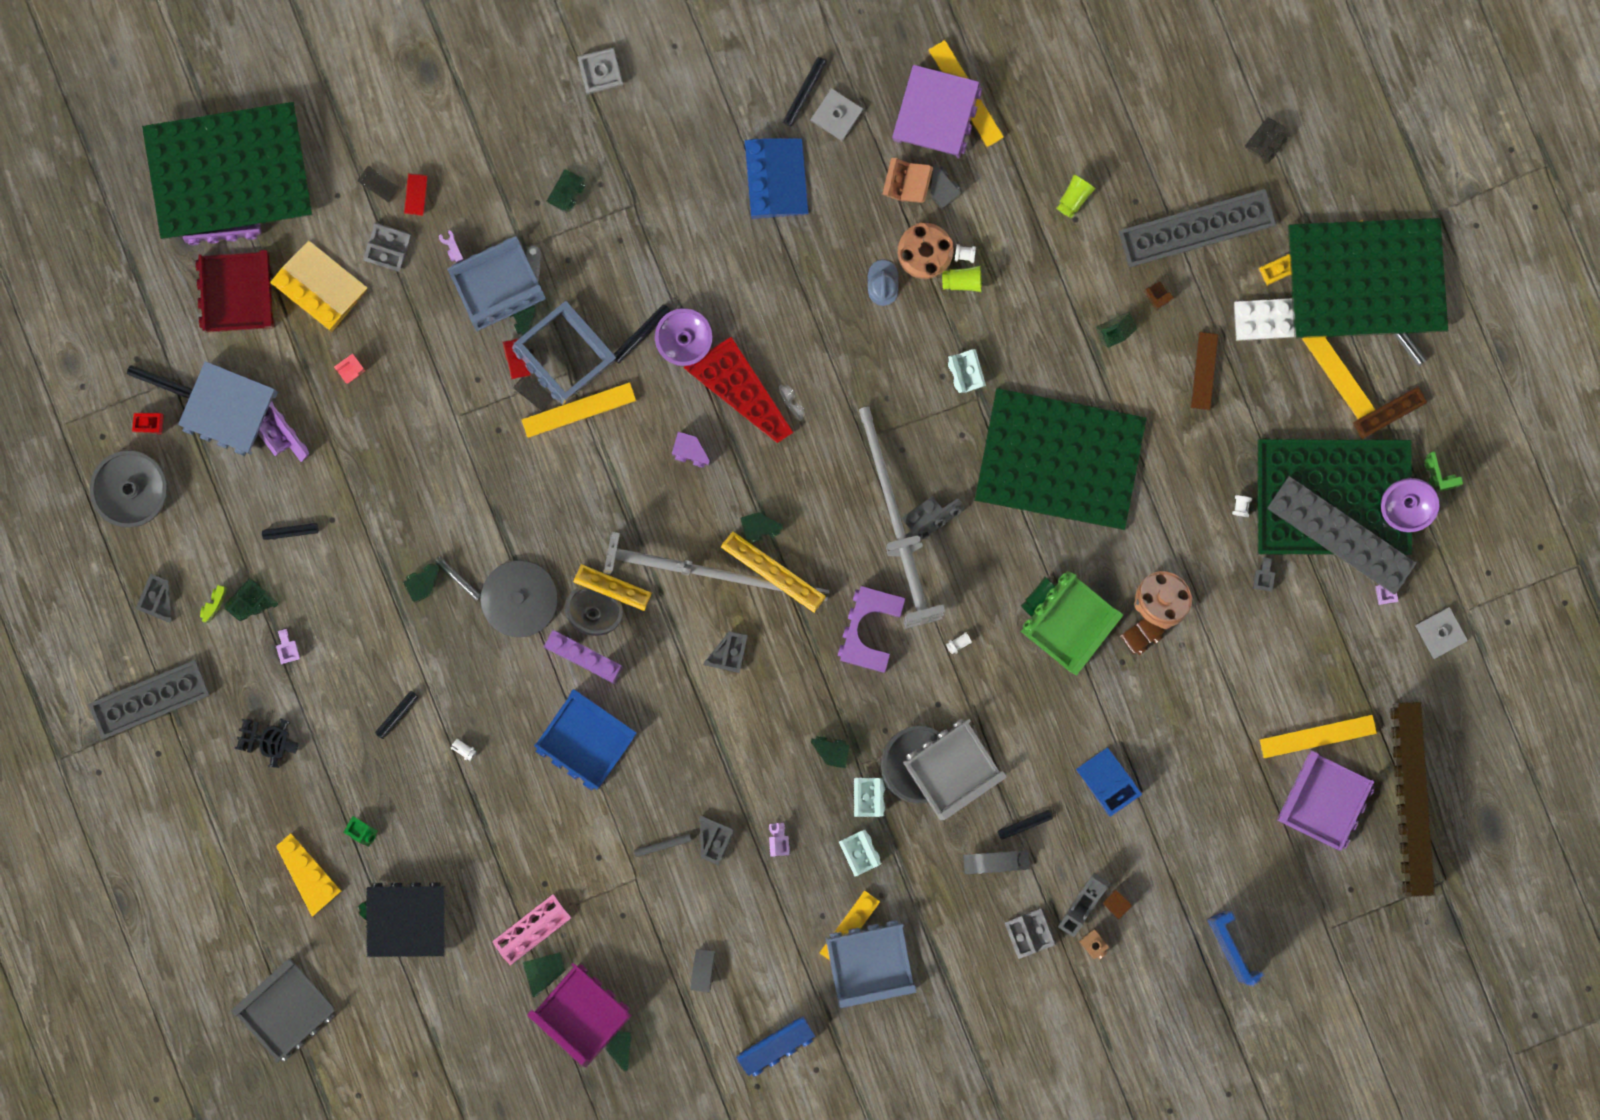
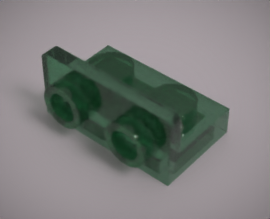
(566, 190)

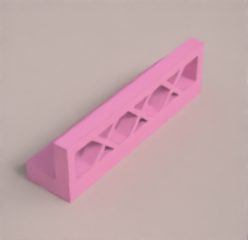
(533, 932)

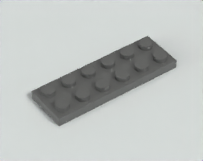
(149, 699)

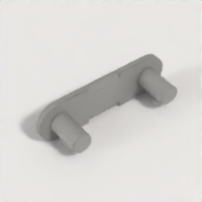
(534, 256)

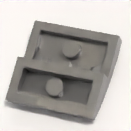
(387, 247)
(1030, 933)

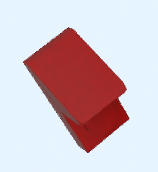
(148, 423)

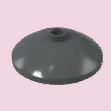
(586, 602)

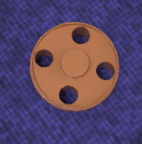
(925, 250)
(1163, 599)

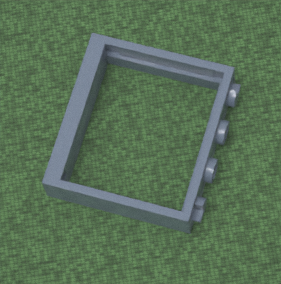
(585, 332)

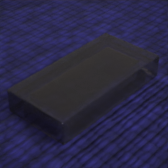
(378, 184)
(533, 393)

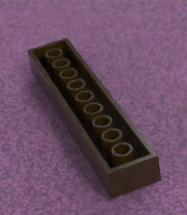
(1412, 799)

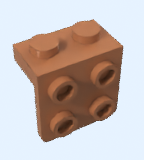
(907, 181)

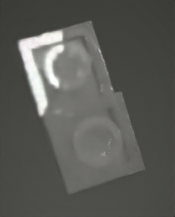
(788, 397)

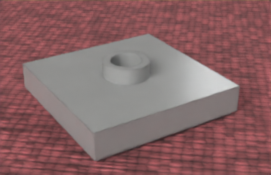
(600, 70)
(836, 114)
(1441, 633)

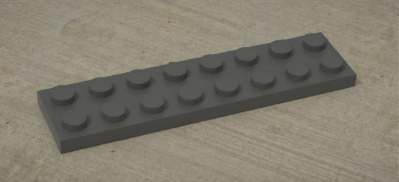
(1197, 228)
(1341, 535)

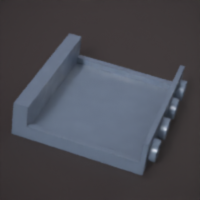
(496, 283)
(226, 408)
(870, 964)

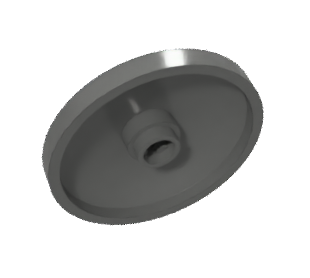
(128, 489)
(519, 599)
(894, 754)

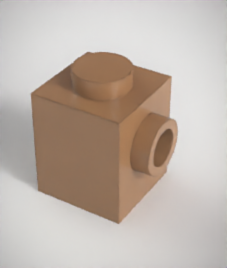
(1094, 945)

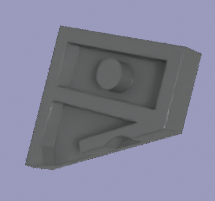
(156, 598)
(714, 840)

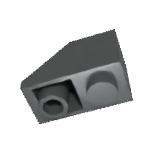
(942, 189)

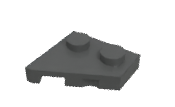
(728, 653)

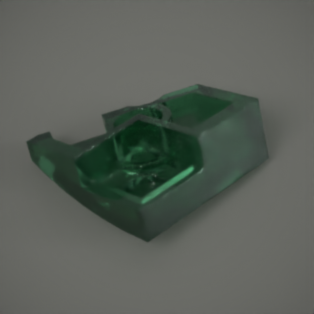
(249, 600)
(543, 971)

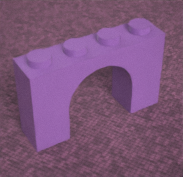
(854, 650)
(583, 656)

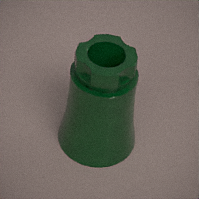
(1037, 596)

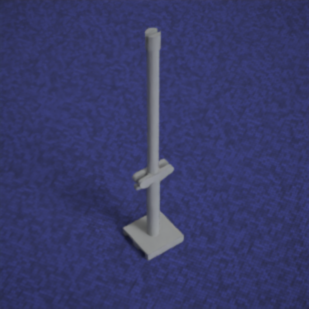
(903, 546)
(684, 567)

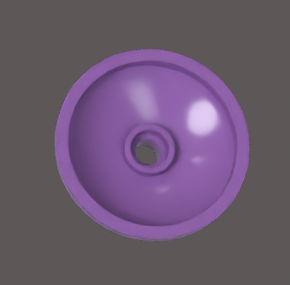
(678, 324)
(1413, 514)

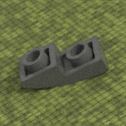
(702, 970)

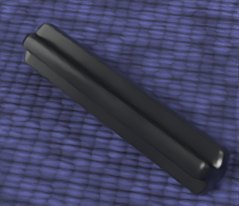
(290, 531)
(396, 715)
(1025, 824)

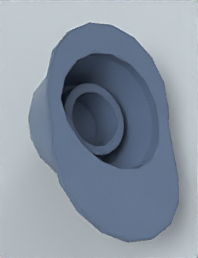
(883, 282)

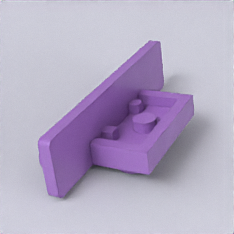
(279, 435)

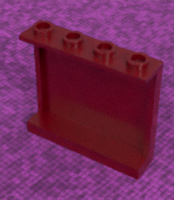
(235, 292)

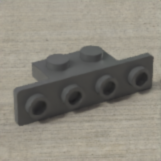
(930, 517)

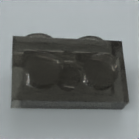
(1267, 140)

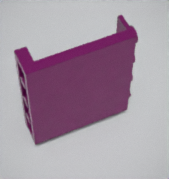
(581, 1015)

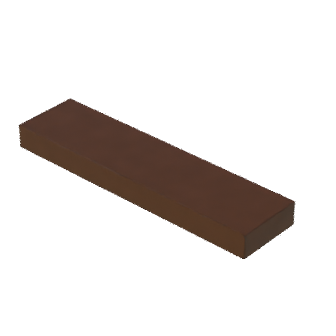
(1204, 371)
(1390, 412)

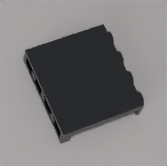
(405, 920)

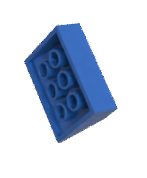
(776, 177)
(776, 1045)

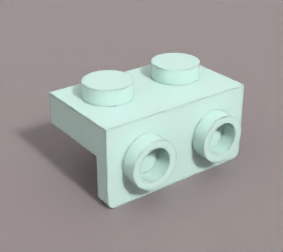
(966, 371)
(869, 797)
(860, 852)

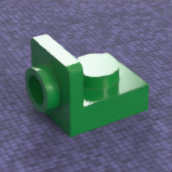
(360, 831)

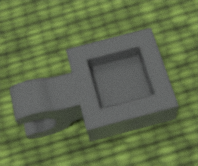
(1264, 578)

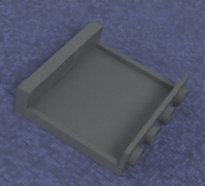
(284, 1010)

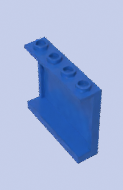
(585, 740)
(1218, 927)

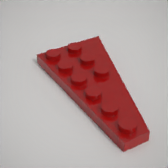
(735, 382)

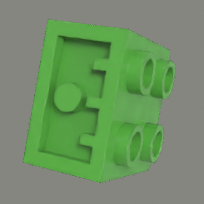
(1436, 480)

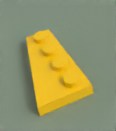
(311, 880)

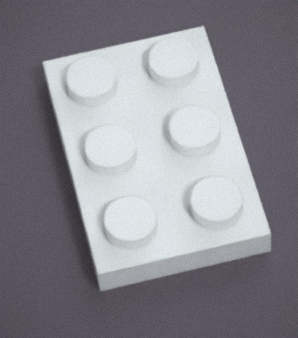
(1264, 319)

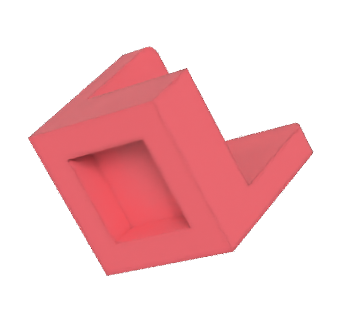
(349, 368)

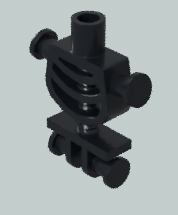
(284, 745)

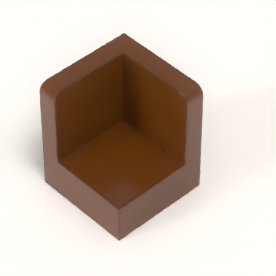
(1158, 295)
(1117, 904)

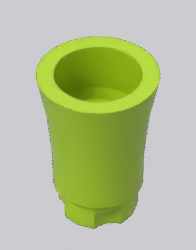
(1075, 196)
(963, 279)

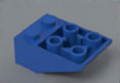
(1108, 782)

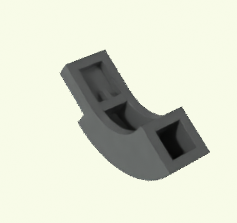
(996, 862)
(1083, 904)

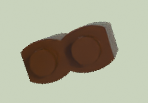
(1141, 635)

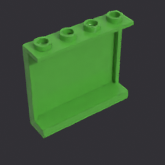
(1071, 623)

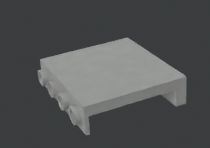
(953, 769)

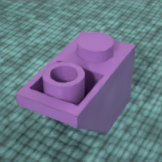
(689, 448)

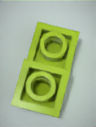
(210, 610)

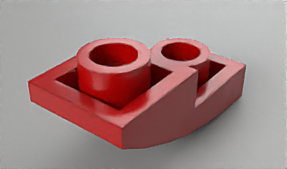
(415, 194)
(516, 366)

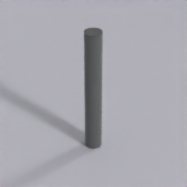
(456, 577)
(662, 845)

